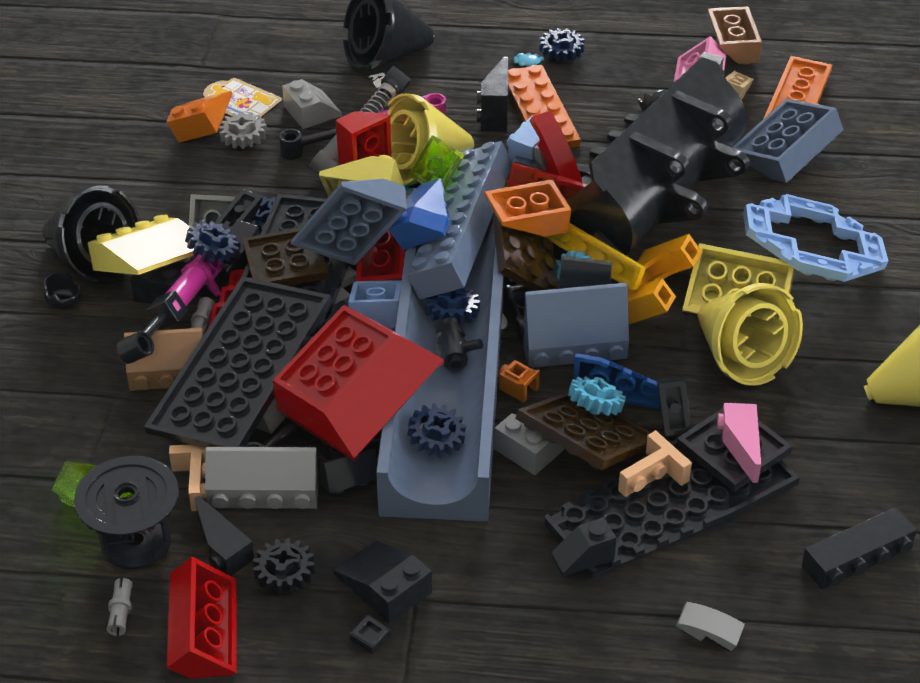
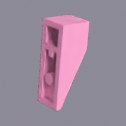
(741, 436)

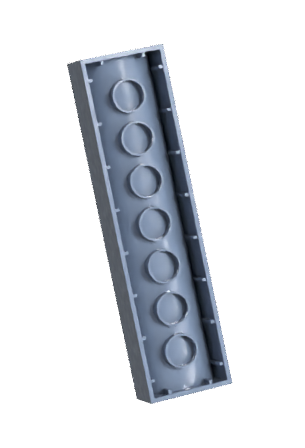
(460, 483)

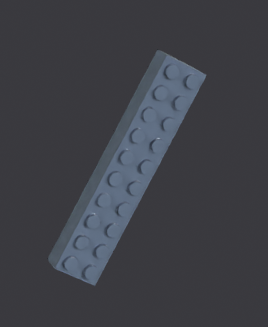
(447, 261)

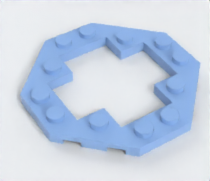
(851, 265)

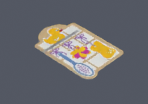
(245, 97)

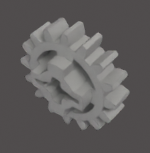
(242, 130)

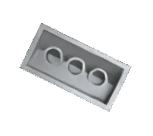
(261, 477)

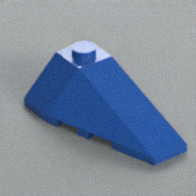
(424, 217)
(636, 387)

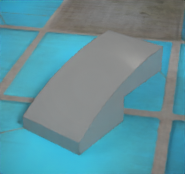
(708, 622)

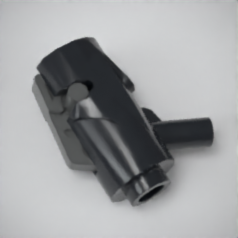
(452, 344)

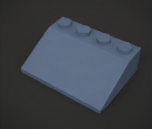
(790, 138)
(353, 219)
(576, 321)

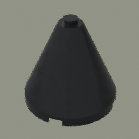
(382, 32)
(79, 221)

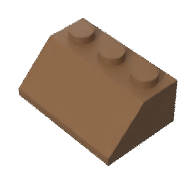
(736, 33)
(170, 354)

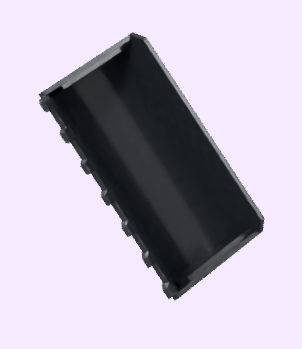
(660, 157)

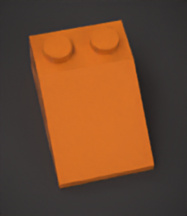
(198, 117)
(531, 208)

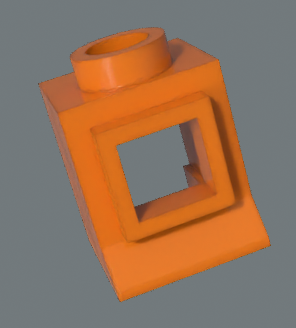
(516, 378)

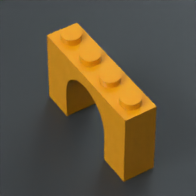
(661, 261)

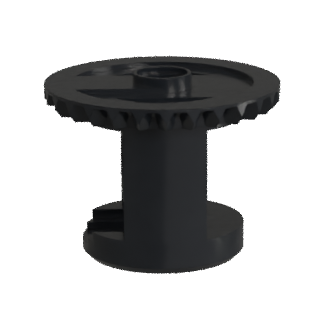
(124, 519)

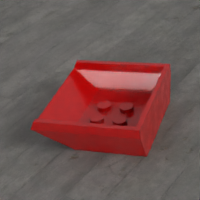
(351, 380)

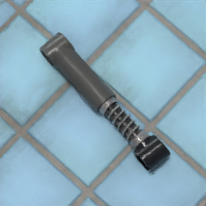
(392, 85)

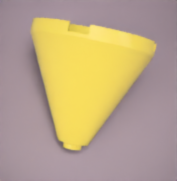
(413, 124)
(752, 332)
(898, 376)

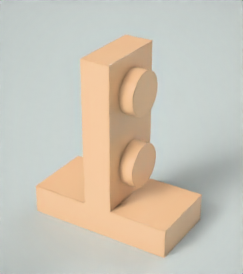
(190, 459)
(661, 459)

